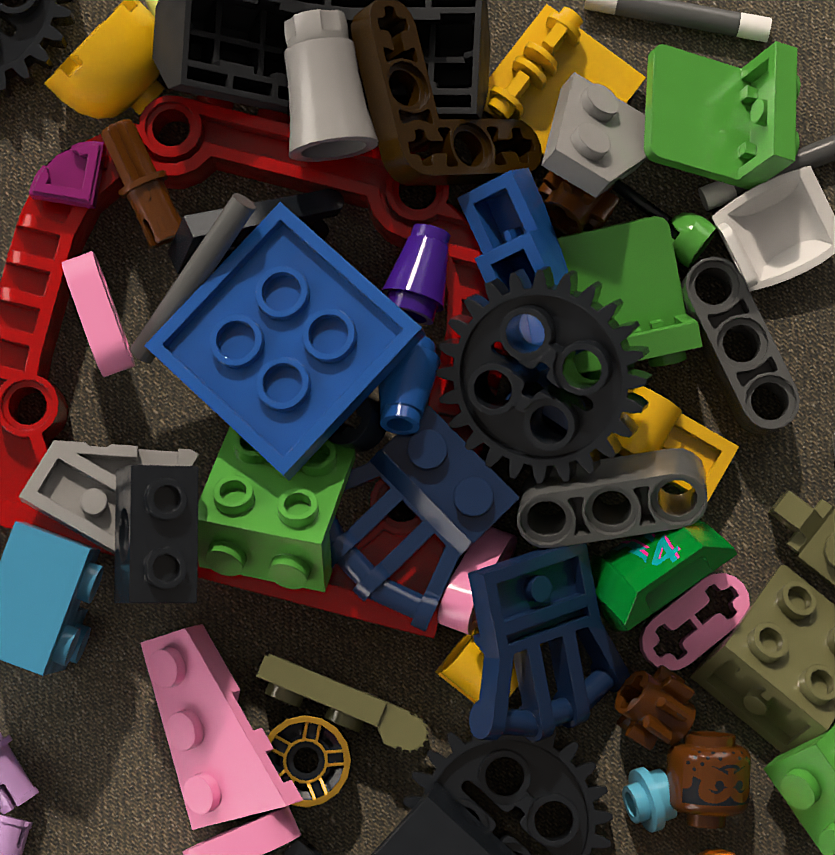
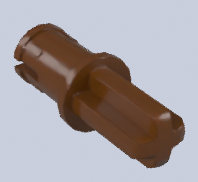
(142, 183)

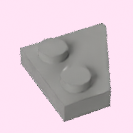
(593, 137)
(79, 484)

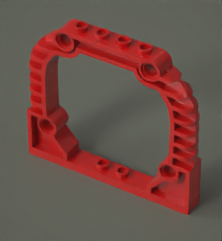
(256, 148)

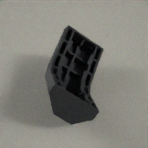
(239, 46)

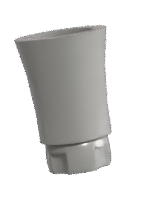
(325, 89)

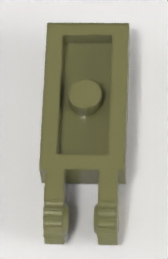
(345, 704)

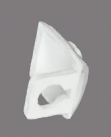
(778, 228)

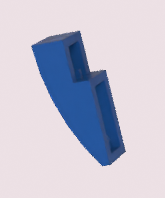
(514, 235)

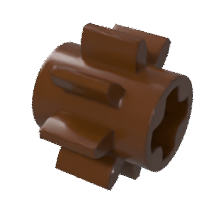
(573, 208)
(655, 707)

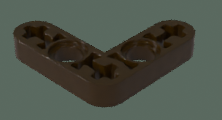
(387, 34)

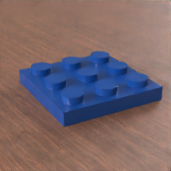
(285, 340)

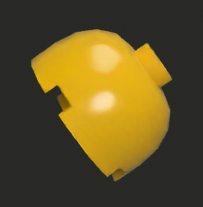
(111, 66)

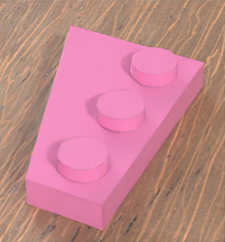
(211, 742)

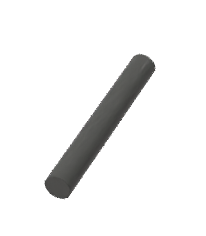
(197, 269)

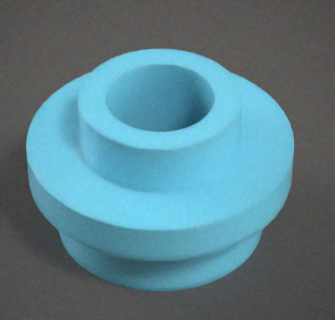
(648, 798)

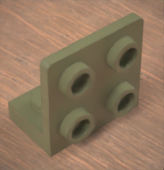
(778, 663)

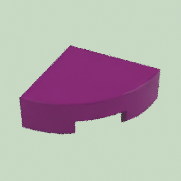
(72, 176)

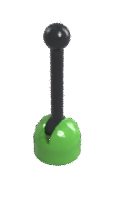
(688, 230)

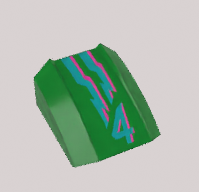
(654, 570)

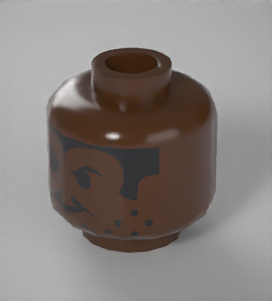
(708, 778)

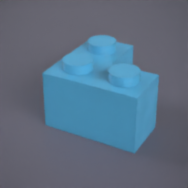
(40, 598)

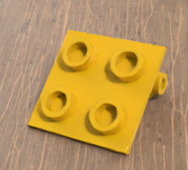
(541, 62)

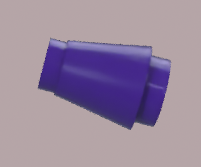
(420, 274)

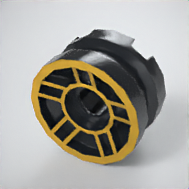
(328, 743)

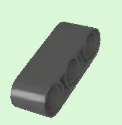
(766, 365)
(643, 512)

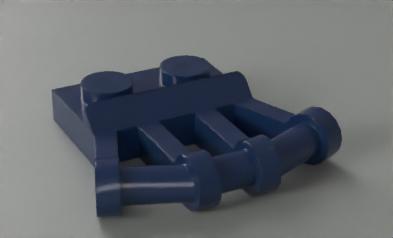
(445, 489)
(517, 609)

